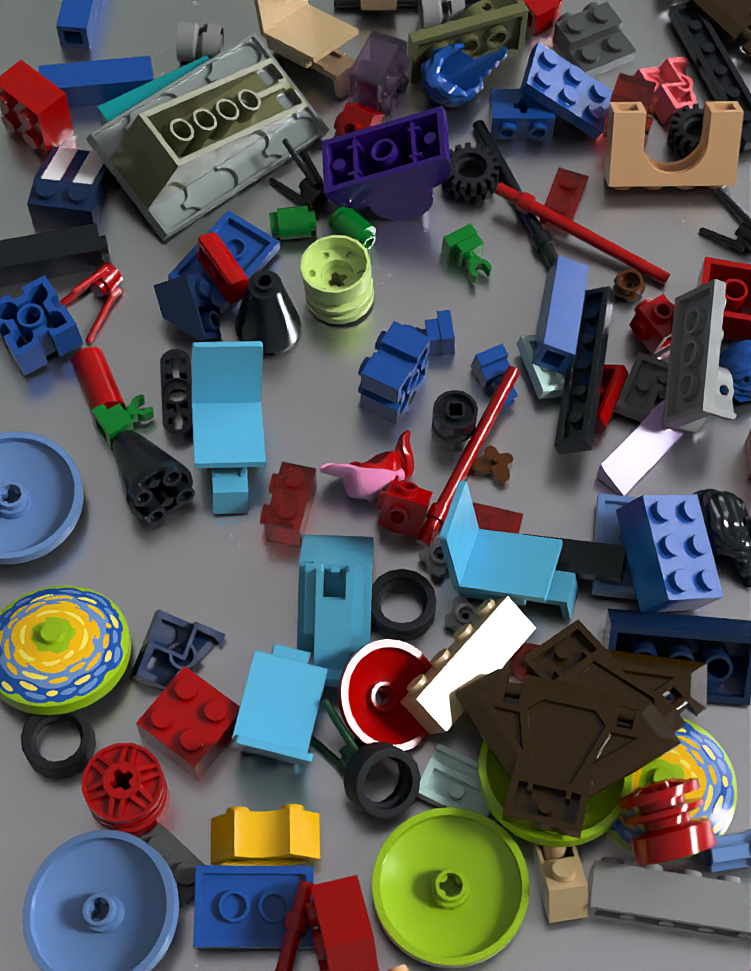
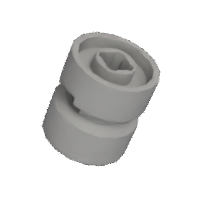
(431, 12)
(196, 41)

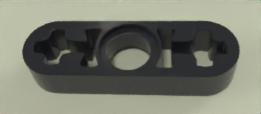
(170, 383)

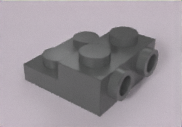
(593, 39)

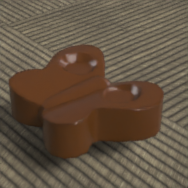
(493, 464)

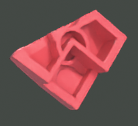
(671, 87)

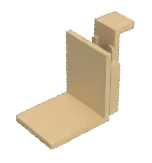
(307, 37)

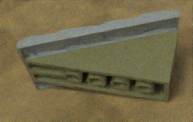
(207, 135)

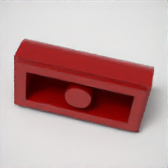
(221, 267)
(96, 378)
(612, 385)

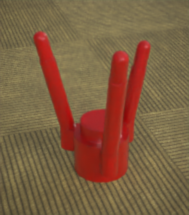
(101, 282)

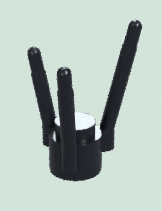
(310, 187)
(743, 231)

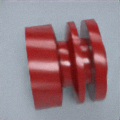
(132, 810)
(667, 821)

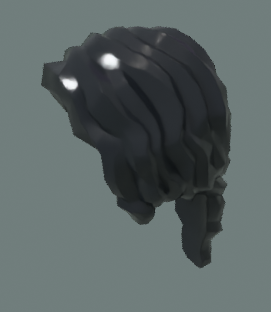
(728, 528)

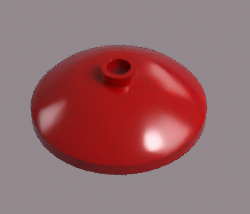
(387, 669)

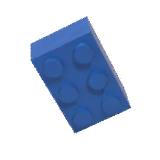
(669, 553)

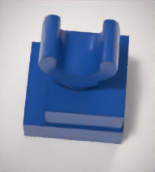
(440, 333)
(490, 367)

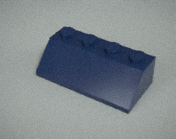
(710, 640)

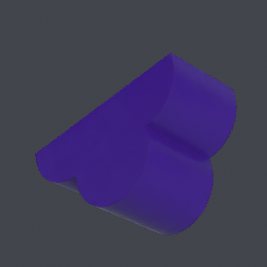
(389, 165)

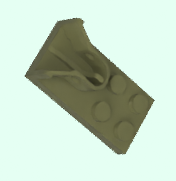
(478, 31)

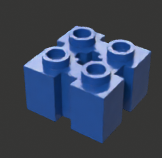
(37, 326)
(393, 371)

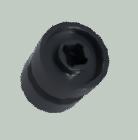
(453, 420)

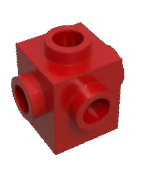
(356, 117)
(653, 323)
(403, 507)

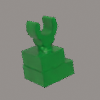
(466, 249)
(116, 419)

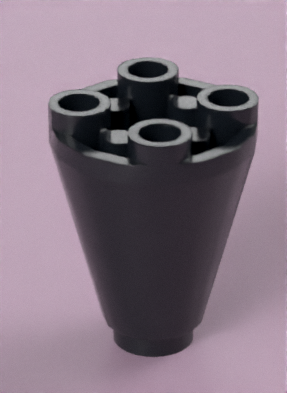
(150, 477)

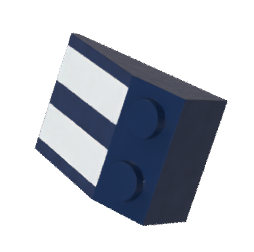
(68, 189)

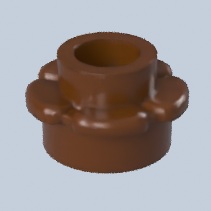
(629, 278)

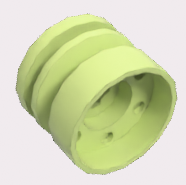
(337, 279)

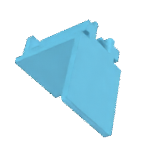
(228, 418)
(502, 563)
(334, 599)
(279, 705)

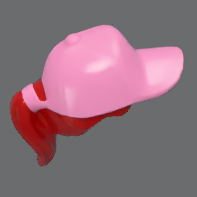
(370, 477)

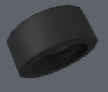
(409, 580)
(62, 768)
(404, 792)

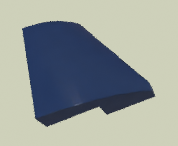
(170, 647)

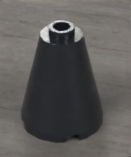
(267, 314)

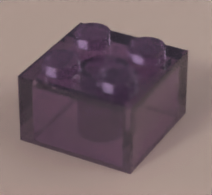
(379, 73)

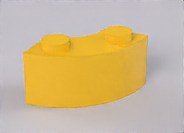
(265, 837)

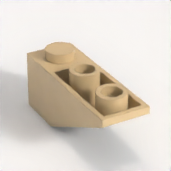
(561, 882)

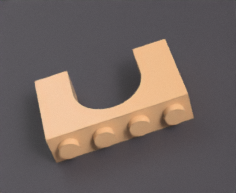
(709, 165)

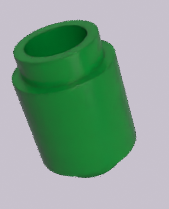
(292, 222)
(353, 225)

